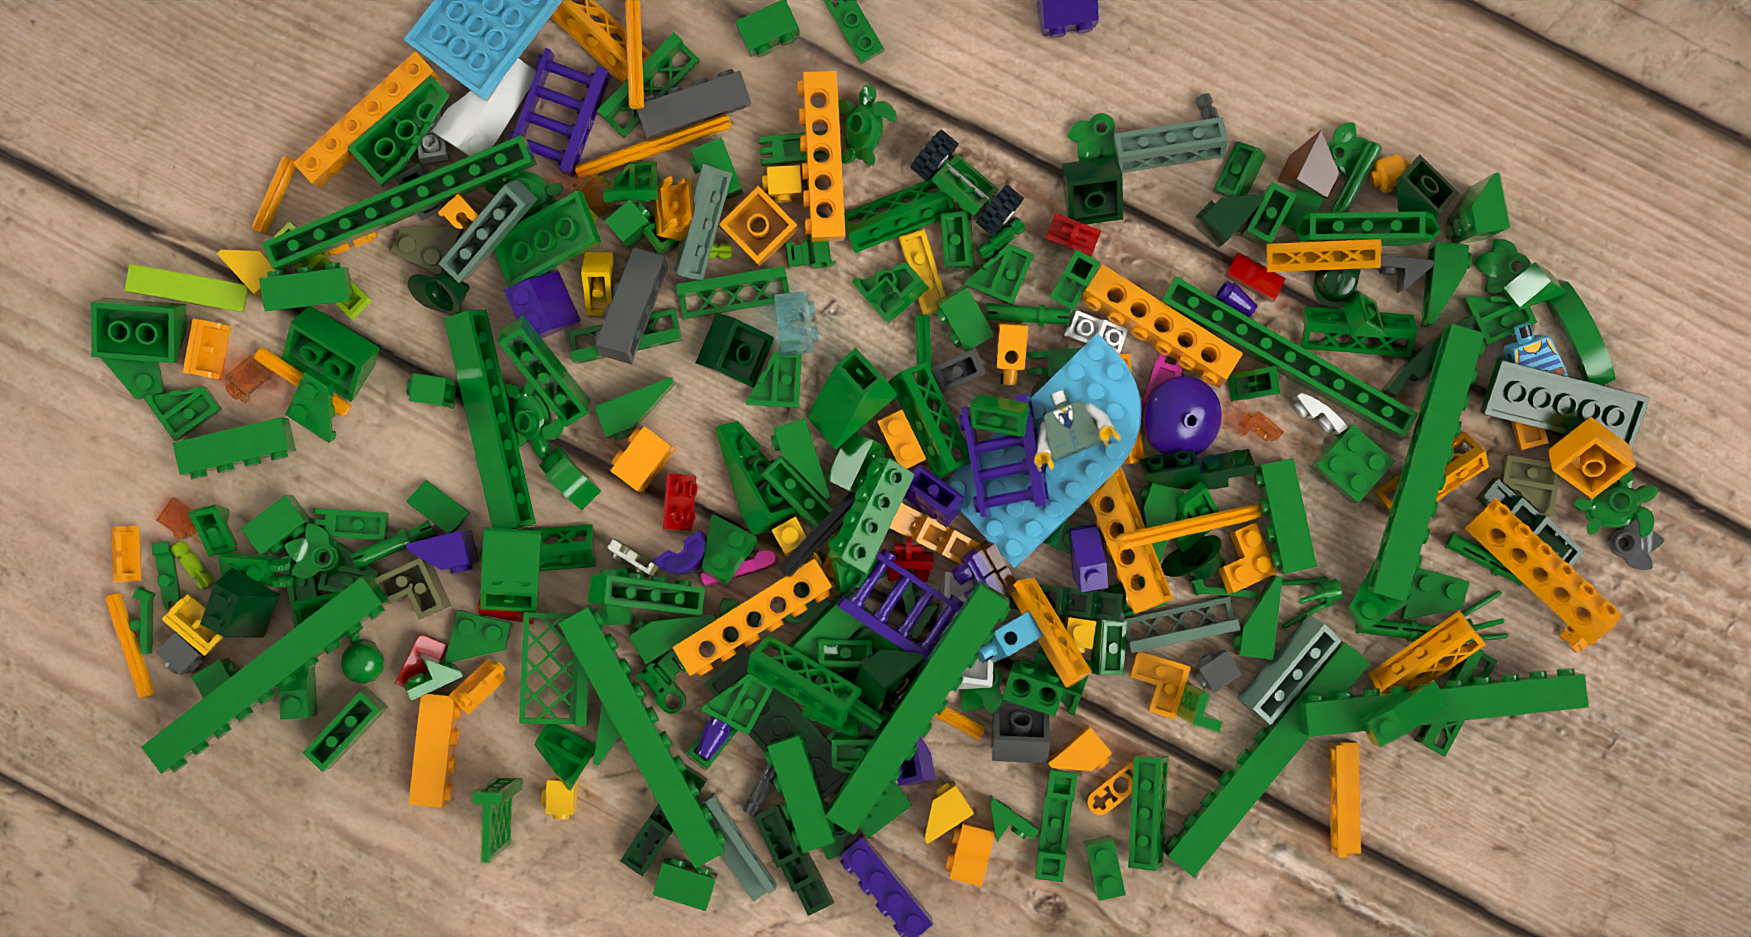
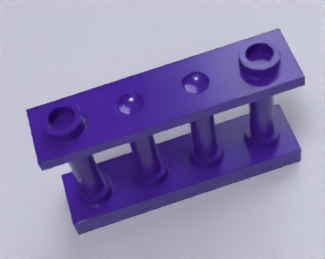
(586, 108)
(1035, 493)
(878, 620)

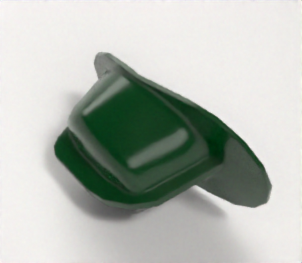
(1335, 286)
(438, 292)
(1198, 561)

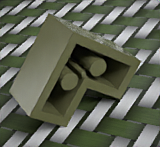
(419, 583)

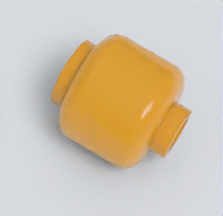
(1386, 171)

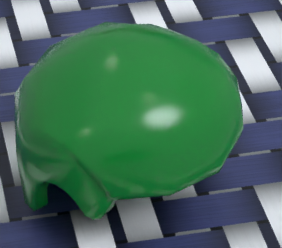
(362, 661)

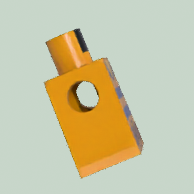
(1010, 337)

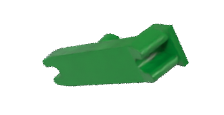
(167, 573)
(1199, 588)
(145, 623)

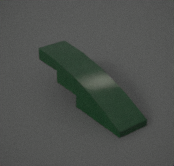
(1419, 362)
(1538, 523)
(1083, 604)
(654, 833)
(797, 866)

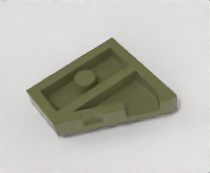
(426, 245)
(1532, 481)
(624, 553)

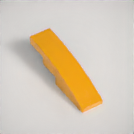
(931, 533)

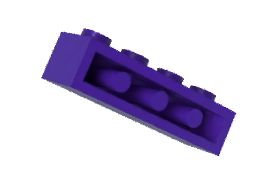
(886, 887)

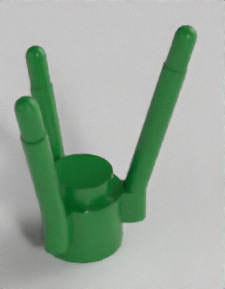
(1325, 592)
(1478, 605)

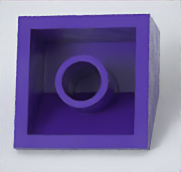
(1064, 16)
(543, 303)
(448, 551)

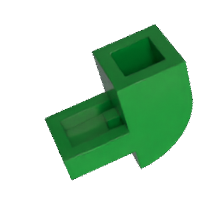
(1075, 279)
(569, 478)

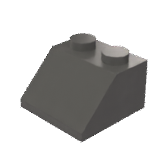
(1020, 734)

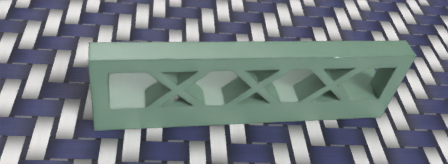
(1169, 144)
(708, 206)
(1181, 635)
(740, 853)

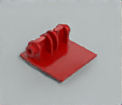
(679, 502)

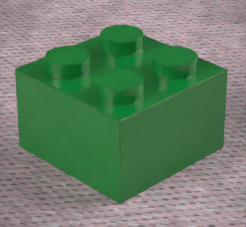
(1352, 464)

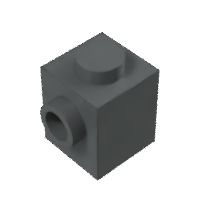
(180, 655)
(1216, 670)

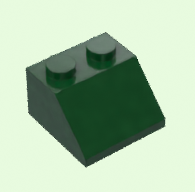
(1423, 189)
(1093, 190)
(1222, 219)
(734, 349)
(239, 606)
(886, 677)

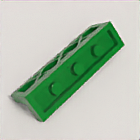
(651, 67)
(900, 216)
(729, 282)
(1334, 324)
(648, 340)
(925, 421)
(565, 552)
(1464, 670)
(798, 683)
(1193, 709)
(1148, 812)

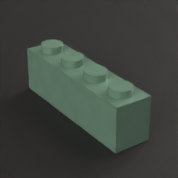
(488, 231)
(1289, 669)

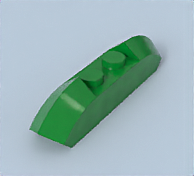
(1390, 227)

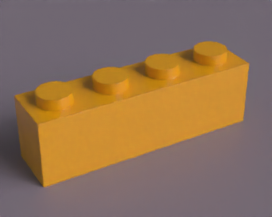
(435, 750)

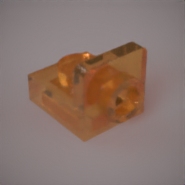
(592, 188)
(246, 379)
(1264, 427)
(177, 519)

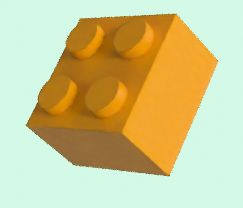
(758, 226)
(1591, 457)
(642, 458)

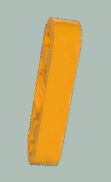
(1120, 796)

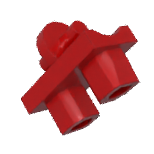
(1073, 234)
(911, 557)

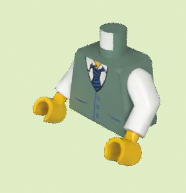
(1071, 430)

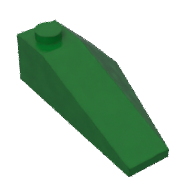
(394, 138)
(756, 499)

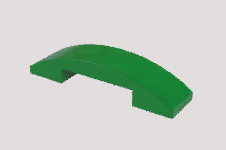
(1583, 336)
(1055, 825)

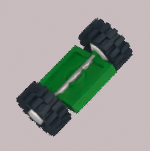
(965, 183)

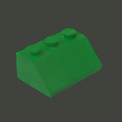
(1479, 212)
(137, 329)
(330, 351)

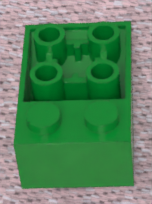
(849, 398)
(510, 569)

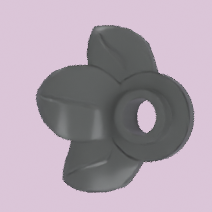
(1636, 548)

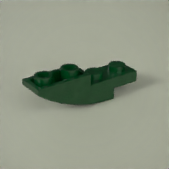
(1185, 470)

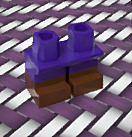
(984, 564)

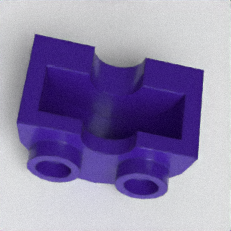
(686, 561)

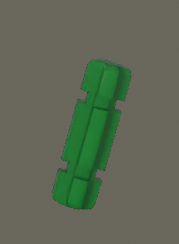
(1001, 238)

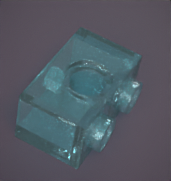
(788, 309)

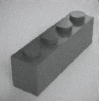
(694, 104)
(631, 305)

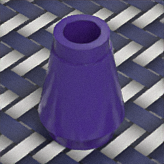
(1236, 298)
(713, 737)

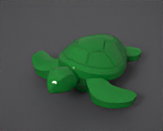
(864, 125)
(536, 185)
(533, 419)
(1619, 506)

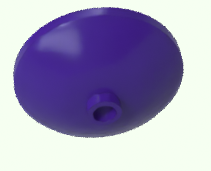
(1168, 411)

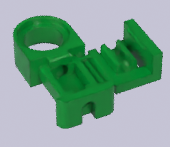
(810, 252)
(659, 680)

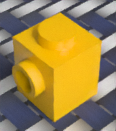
(783, 183)
(1081, 632)
(559, 799)

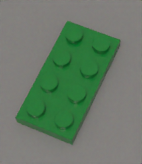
(547, 239)

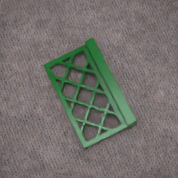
(579, 678)
(496, 814)

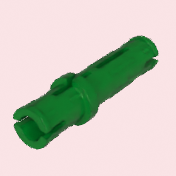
(1028, 314)
(392, 544)
(1457, 545)
(1397, 632)

